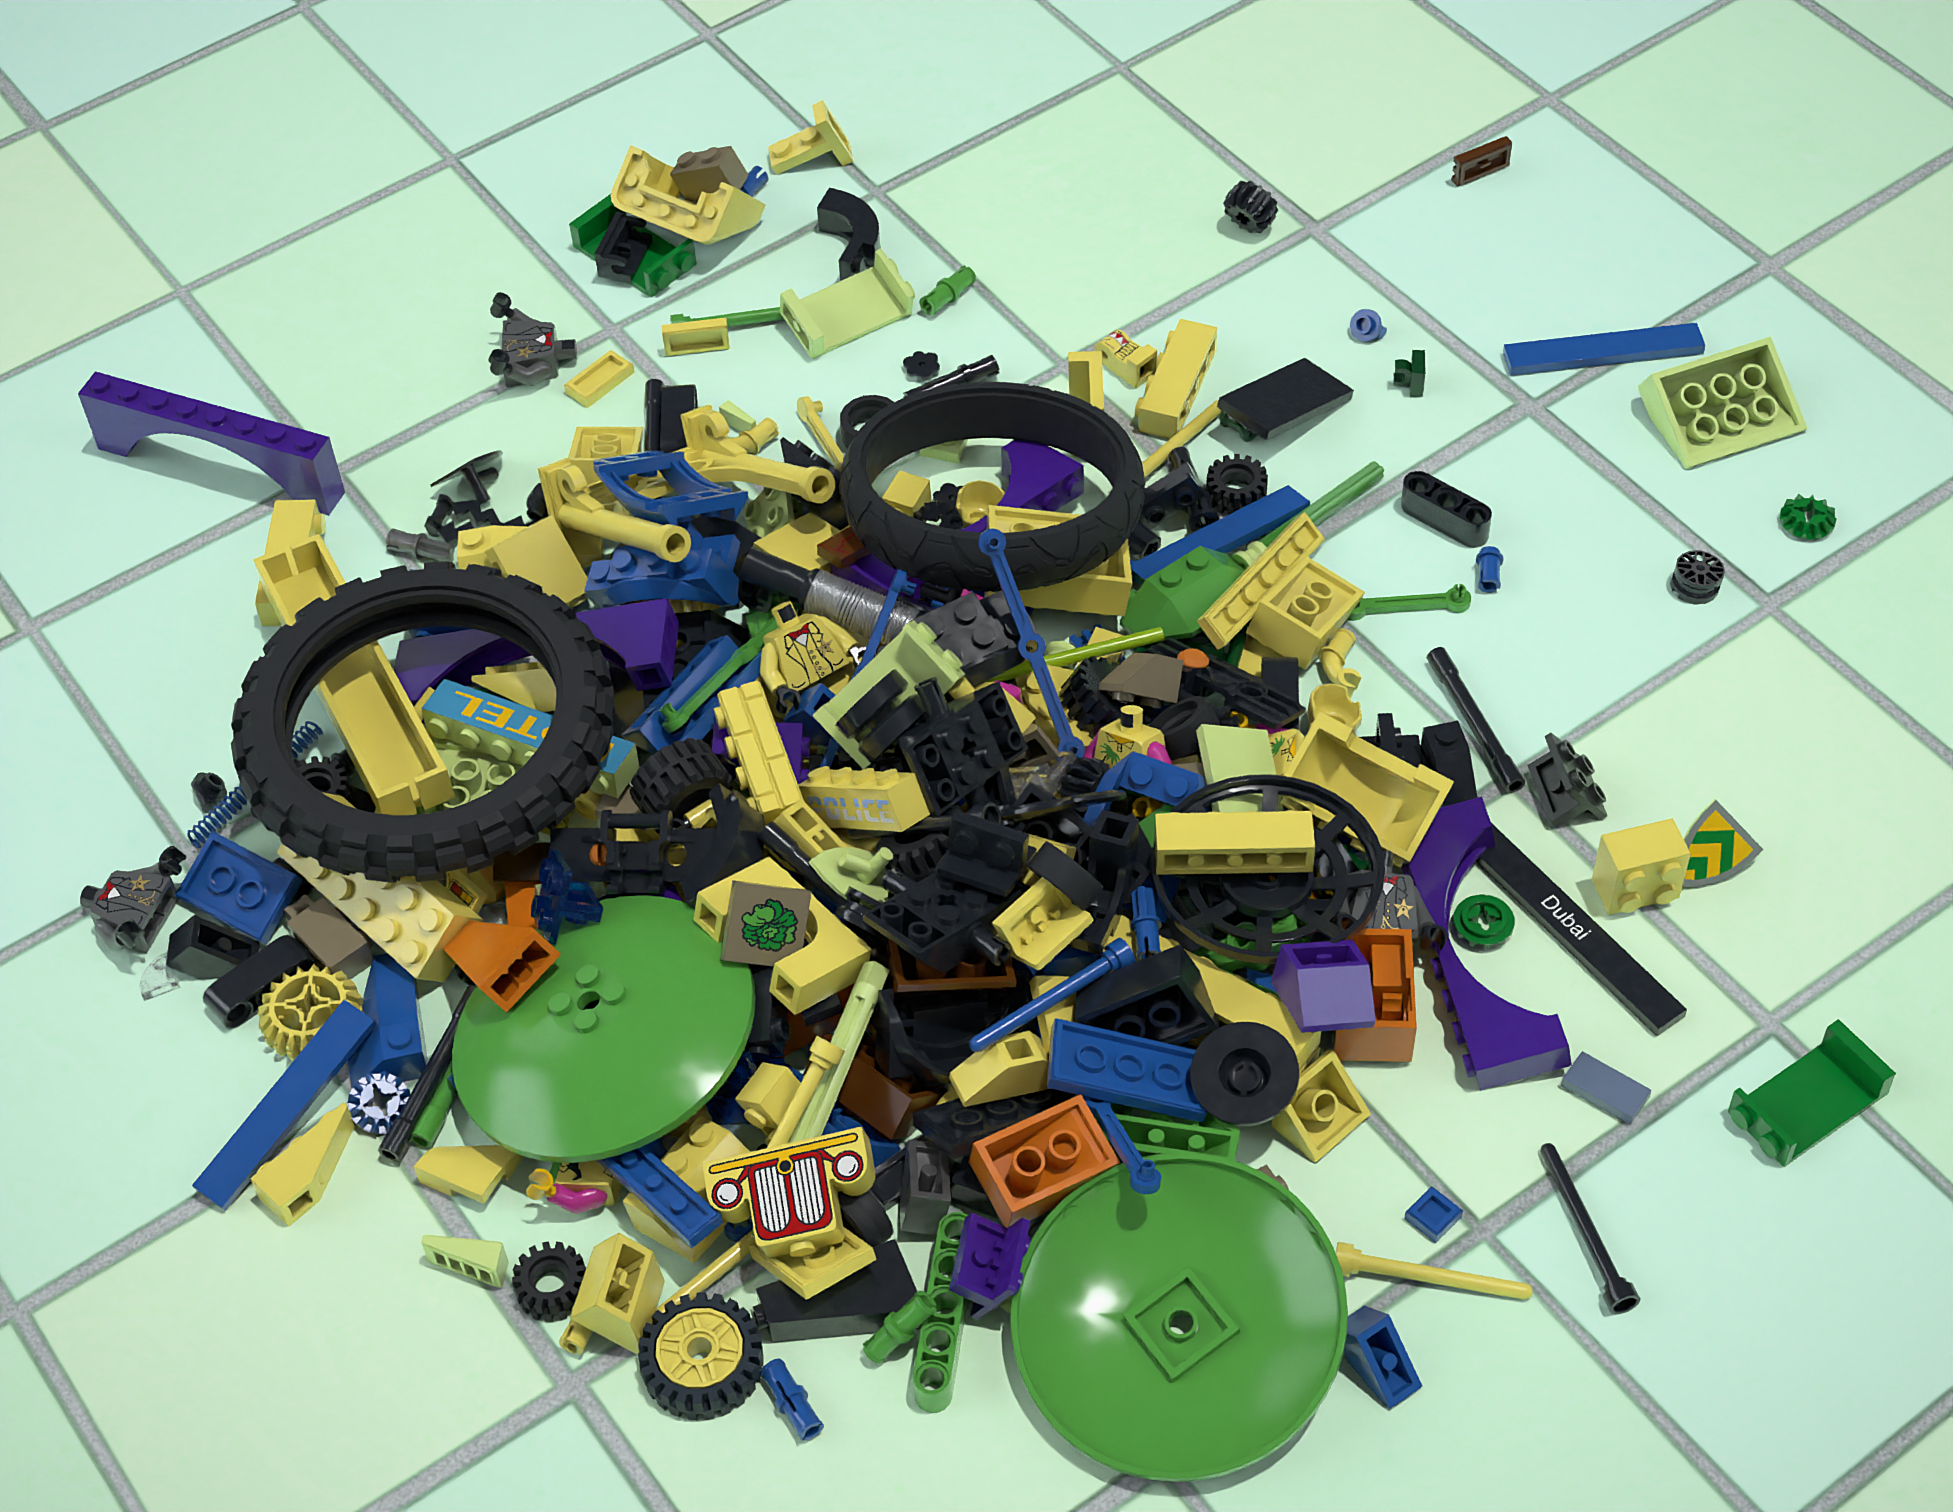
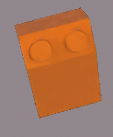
(1041, 1160)

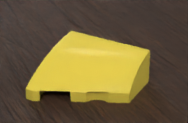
(466, 1169)

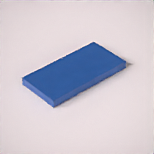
(1122, 1069)

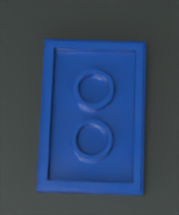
(239, 887)

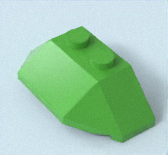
(1181, 593)
(1163, 1133)

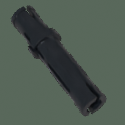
(965, 373)

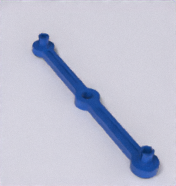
(992, 543)
(898, 585)
(1143, 1176)

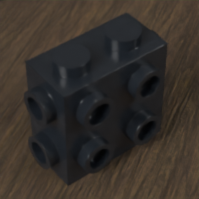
(769, 1024)

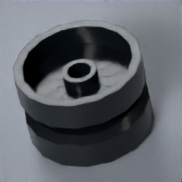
(882, 716)

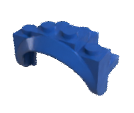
(641, 575)

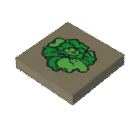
(764, 923)

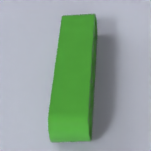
(941, 1328)

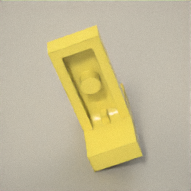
(812, 142)

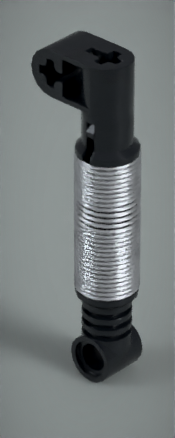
(817, 593)

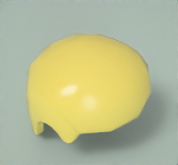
(975, 498)
(1334, 702)

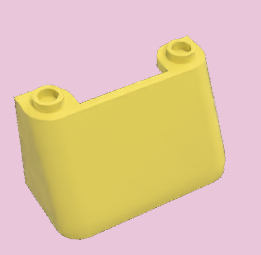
(651, 194)

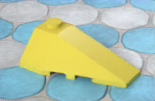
(475, 541)

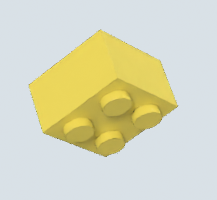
(1640, 866)

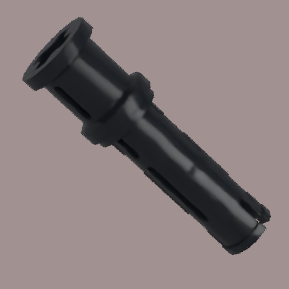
(1178, 457)

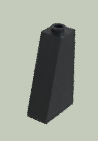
(844, 1309)

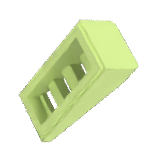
(470, 1257)

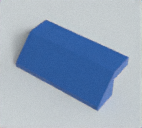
(648, 729)

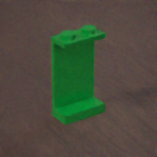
(661, 263)
(1813, 1095)

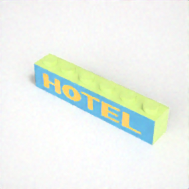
(513, 732)

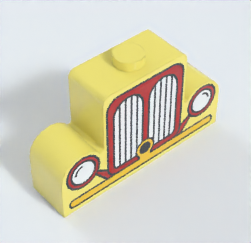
(792, 1189)

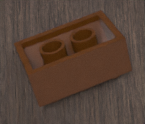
(975, 974)
(879, 1100)

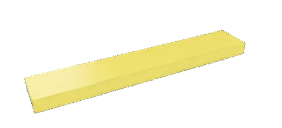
(1242, 598)

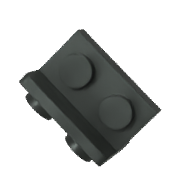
(1566, 783)

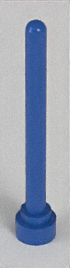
(1116, 956)

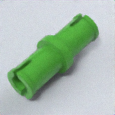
(947, 290)
(899, 1327)

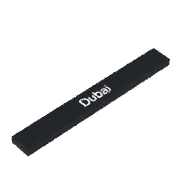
(1581, 935)

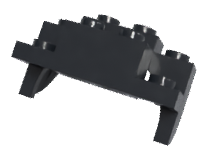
(978, 634)
(933, 1031)

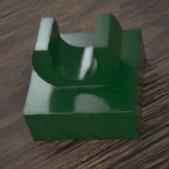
(1411, 373)

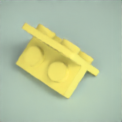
(1040, 924)

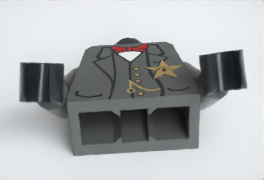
(528, 346)
(134, 903)
(1398, 908)

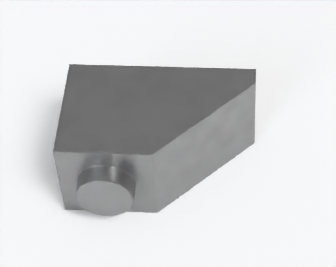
(924, 1188)

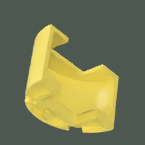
(1386, 790)

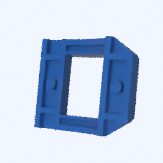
(695, 492)
(1154, 780)

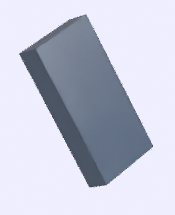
(1606, 1087)

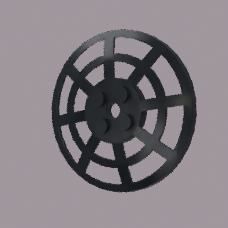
(1290, 889)

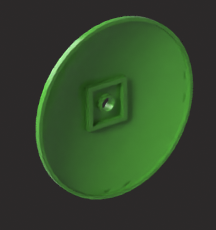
(613, 1075)
(1206, 1246)

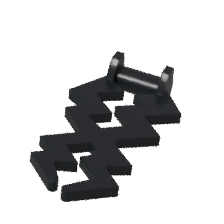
(446, 506)

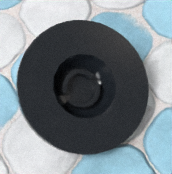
(1245, 1073)

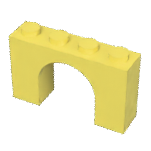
(811, 973)

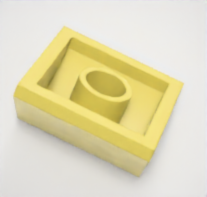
(1322, 1108)

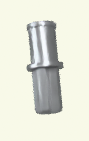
(419, 545)

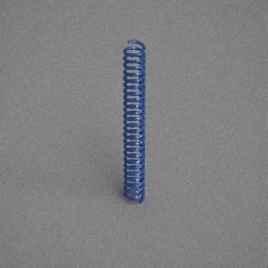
(297, 746)

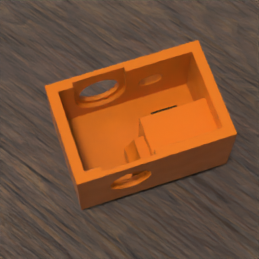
(1393, 991)

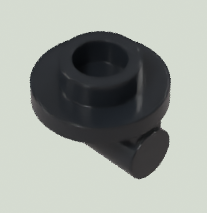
(208, 790)

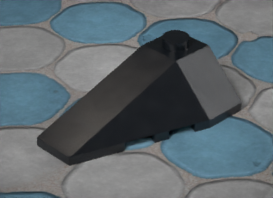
(1069, 829)

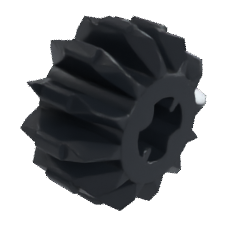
(1250, 206)
(1082, 778)

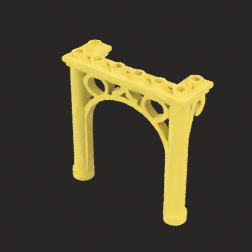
(708, 452)

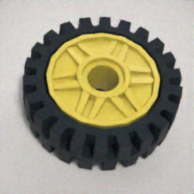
(705, 1383)

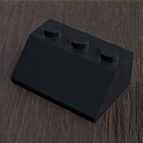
(1150, 999)

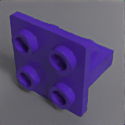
(989, 1262)

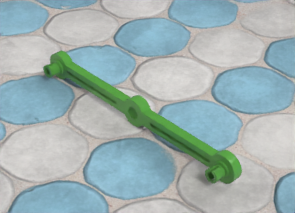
(1455, 599)
(741, 656)

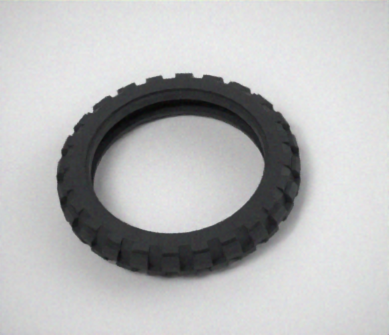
(447, 839)

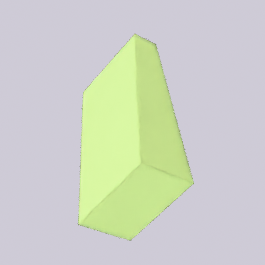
(736, 417)

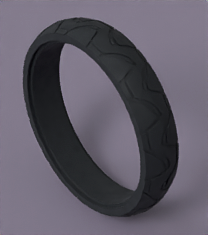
(1003, 412)

